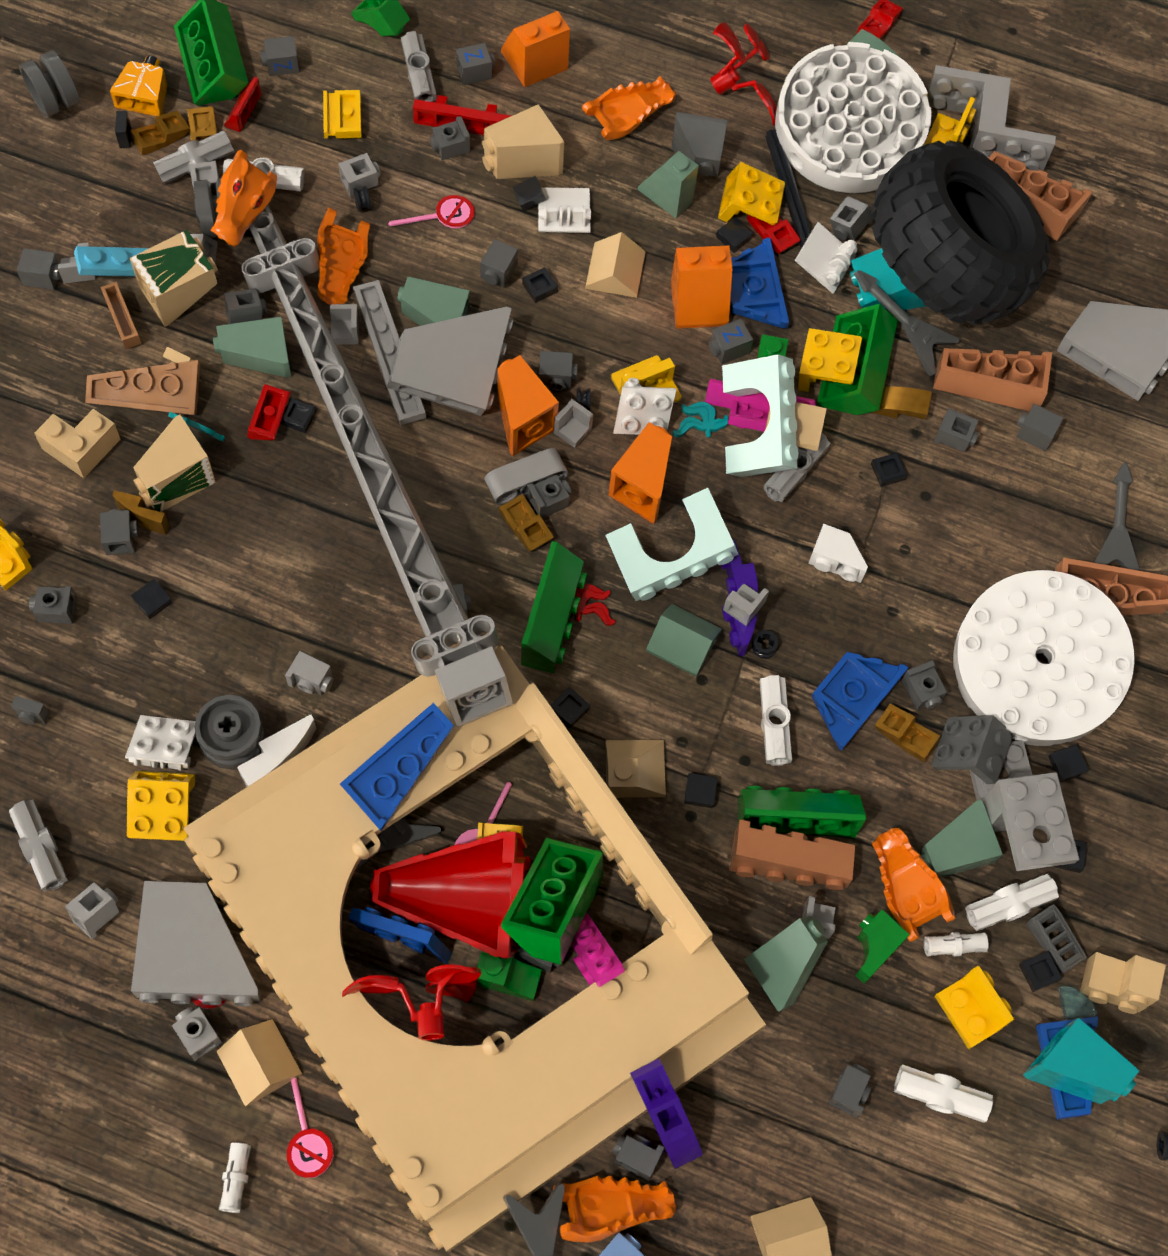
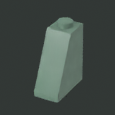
(672, 184)
(432, 302)
(254, 346)
(963, 844)
(788, 961)

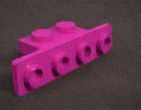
(747, 410)
(595, 956)

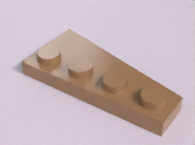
(149, 388)

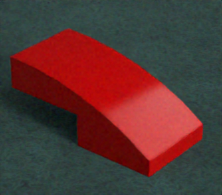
(881, 18)
(780, 234)

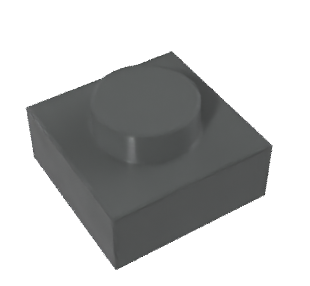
(30, 711)

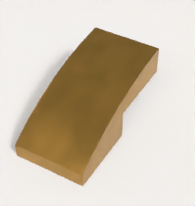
(202, 123)
(164, 131)
(904, 401)
(147, 518)
(525, 523)
(906, 733)

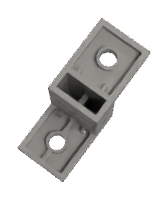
(989, 121)
(1028, 804)

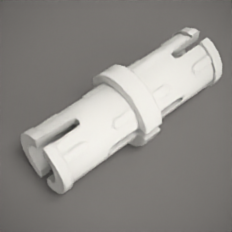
(955, 944)
(235, 1177)

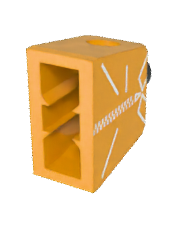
(141, 87)

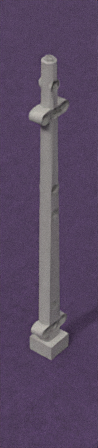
(467, 674)

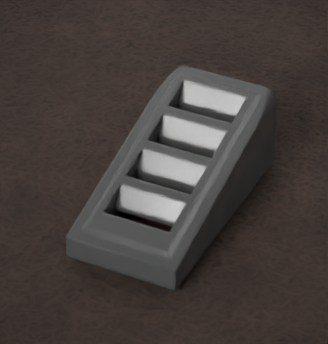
(1065, 933)

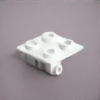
(565, 210)
(826, 257)
(643, 405)
(161, 741)

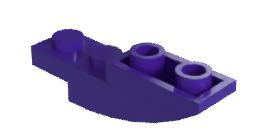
(737, 576)
(666, 1113)

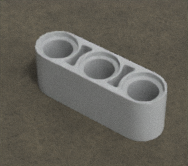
(512, 479)

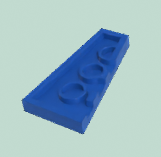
(392, 771)

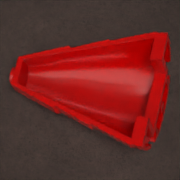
(459, 890)

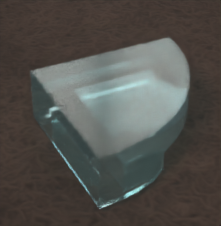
(1075, 1003)

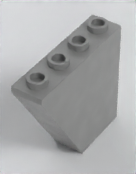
(1120, 345)
(453, 360)
(188, 949)

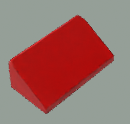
(244, 106)
(268, 413)

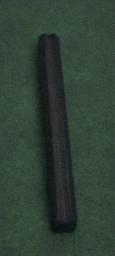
(790, 191)

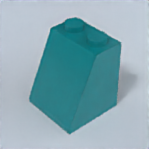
(887, 280)
(1083, 1065)

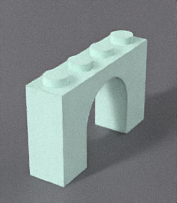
(777, 445)
(711, 547)

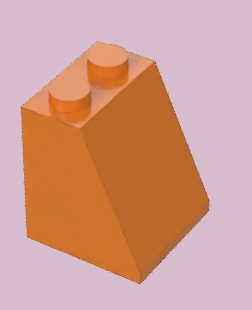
(538, 49)
(701, 286)
(525, 405)
(641, 471)

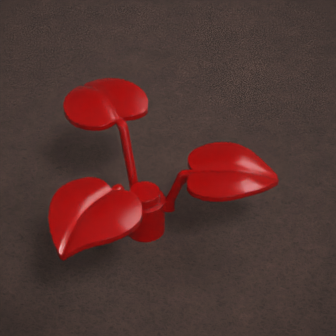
(729, 76)
(444, 980)

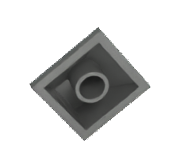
(700, 140)

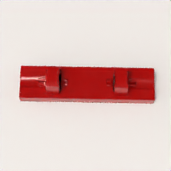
(441, 113)

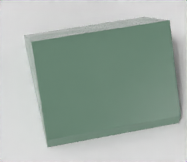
(683, 639)

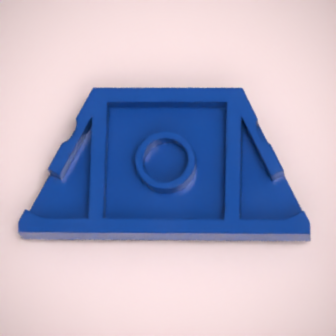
(757, 286)
(853, 693)

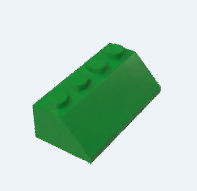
(210, 53)
(877, 333)
(552, 609)
(802, 812)
(554, 899)

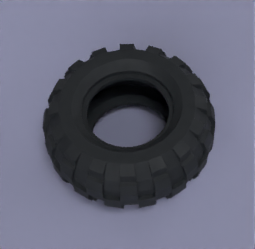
(960, 233)

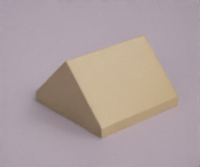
(616, 266)
(809, 425)
(258, 1061)
(792, 1230)

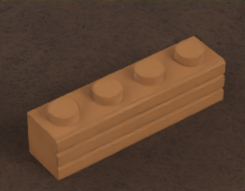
(120, 315)

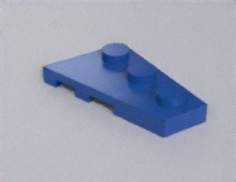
(396, 927)
(1065, 1104)

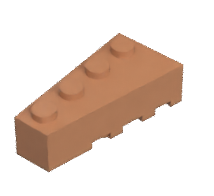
(1055, 201)
(995, 376)
(1129, 589)
(791, 857)

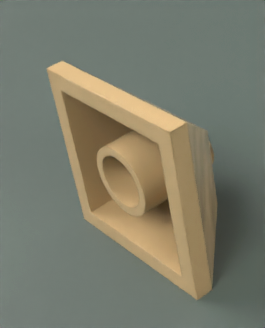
(635, 768)

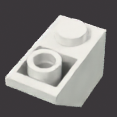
(838, 553)

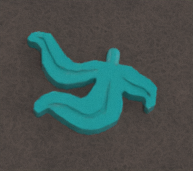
(708, 421)
(199, 427)

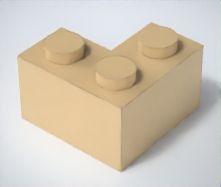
(80, 446)
(1127, 984)

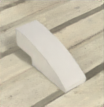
(278, 750)

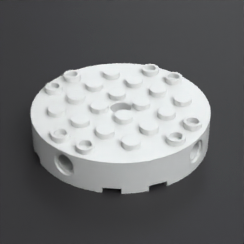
(851, 115)
(1077, 632)

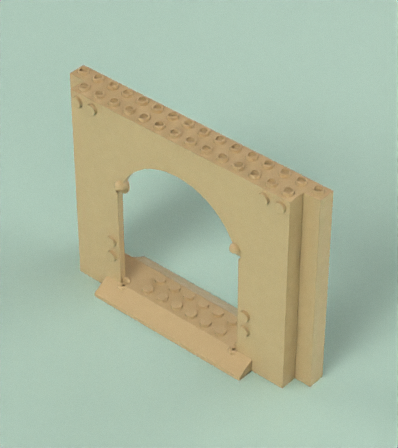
(483, 1116)

